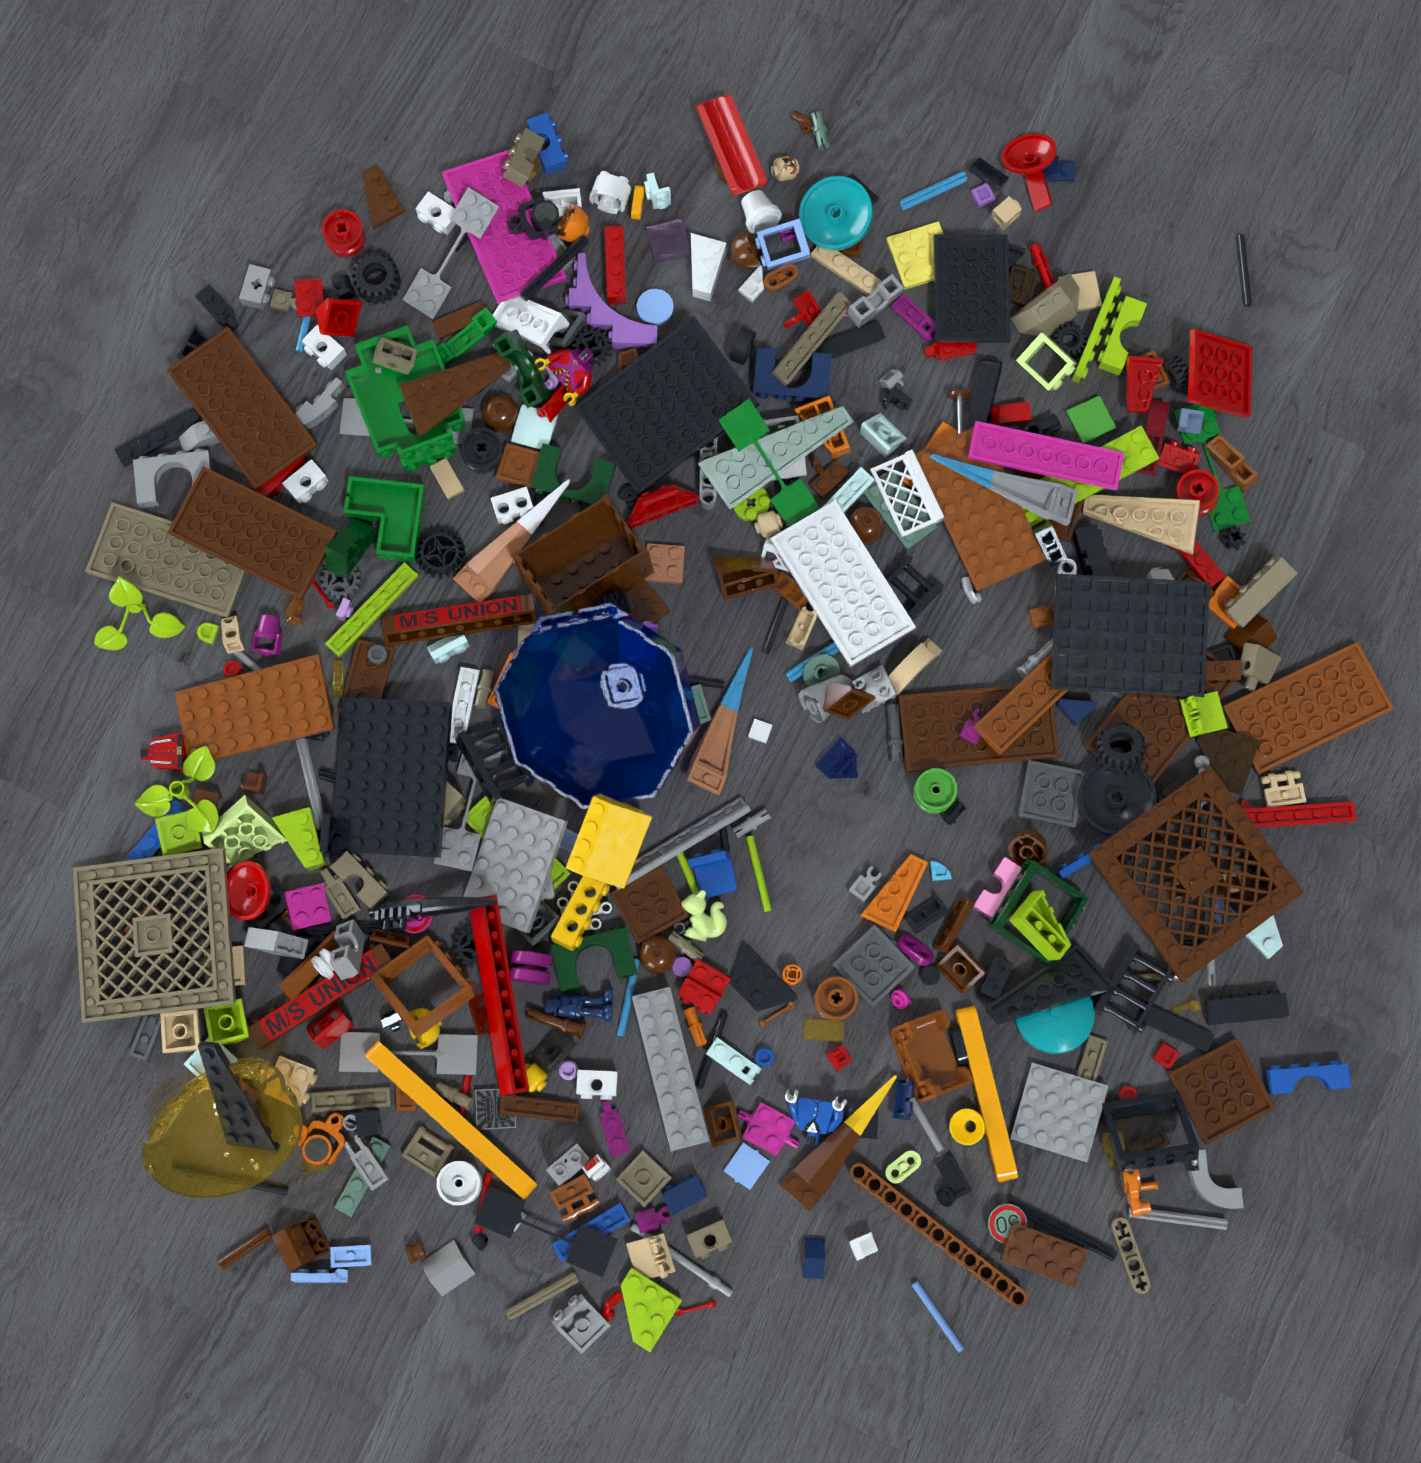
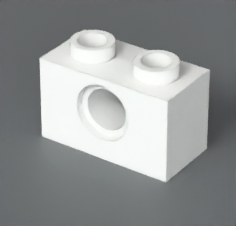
(430, 205)
(333, 353)
(311, 472)
(585, 1080)

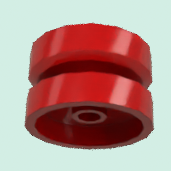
(343, 233)
(1202, 483)

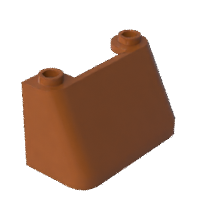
(928, 1056)

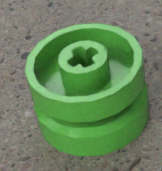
(935, 802)

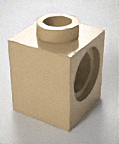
(1006, 212)

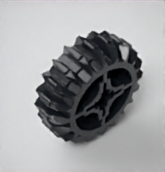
(434, 556)

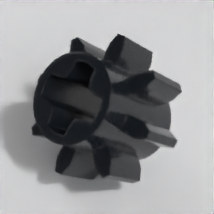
(1229, 539)

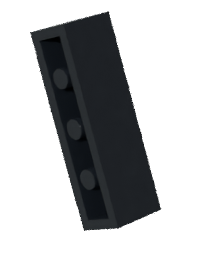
(1246, 1008)

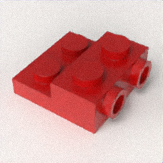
(704, 986)

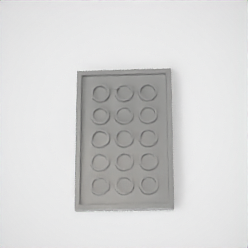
(516, 861)

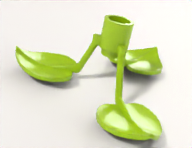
(127, 594)
(203, 816)

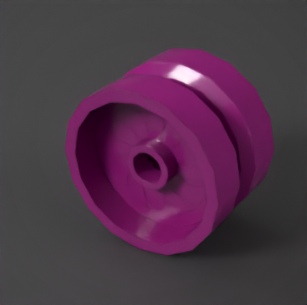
(530, 964)

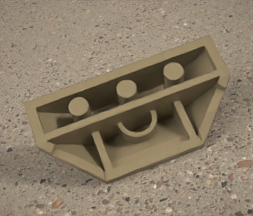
(1049, 309)

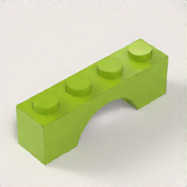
(1115, 355)

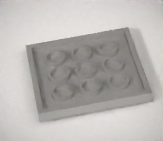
(1059, 1112)

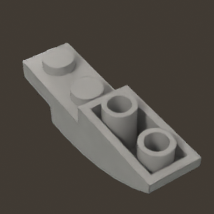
(322, 406)

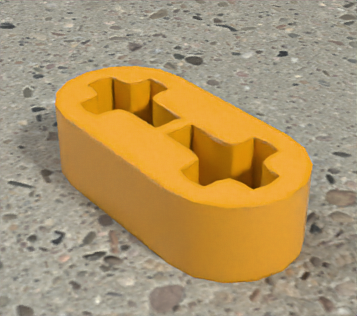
(637, 204)

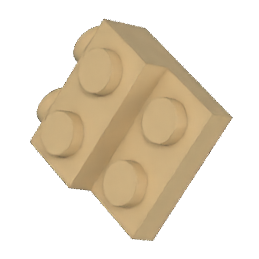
(299, 1077)

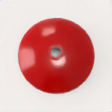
(1029, 153)
(248, 890)

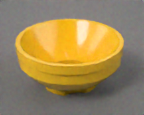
(958, 1126)

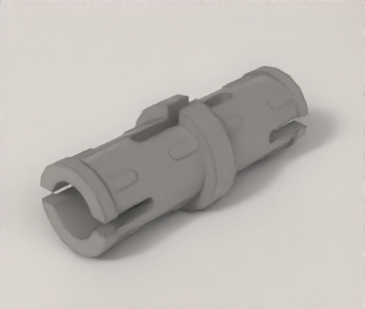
(751, 823)

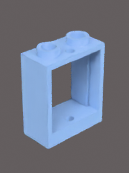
(760, 243)

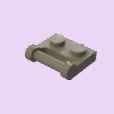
(424, 1157)

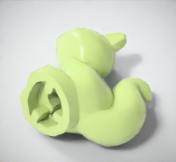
(702, 924)

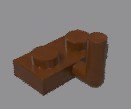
(827, 478)

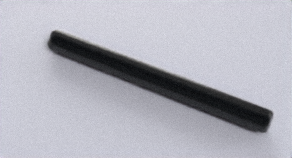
(1065, 1231)

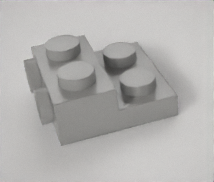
(580, 1323)

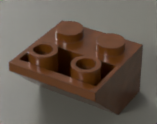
(301, 1243)

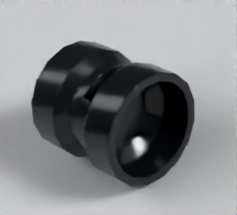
(343, 287)

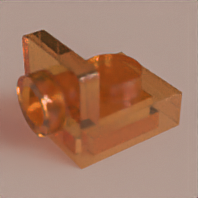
(294, 608)

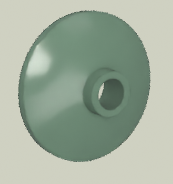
(828, 666)

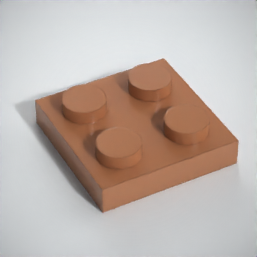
(667, 563)

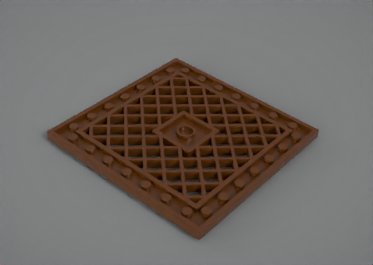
(1195, 873)

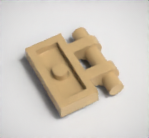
(1283, 795)

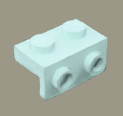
(659, 197)
(447, 647)

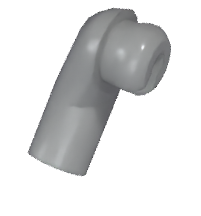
(968, 590)

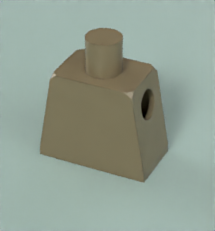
(1257, 665)

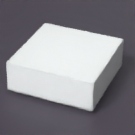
(760, 731)

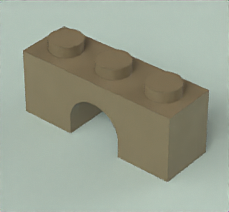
(527, 147)
(348, 867)

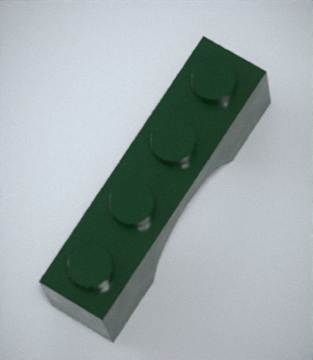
(532, 386)

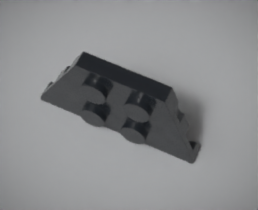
(759, 983)

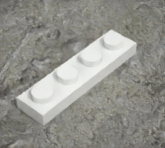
(463, 701)

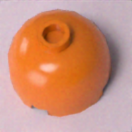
(573, 224)

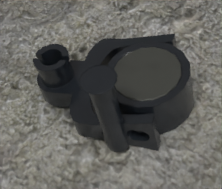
(543, 218)

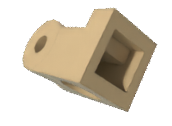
(232, 634)

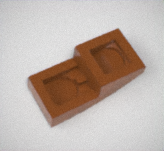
(790, 591)

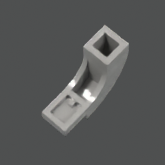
(1220, 1197)

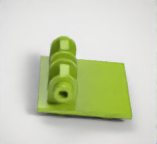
(1203, 714)

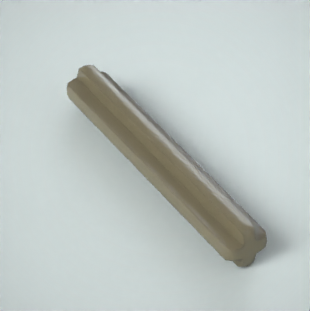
(542, 1296)

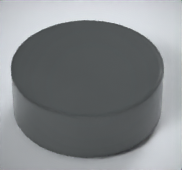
(377, 654)

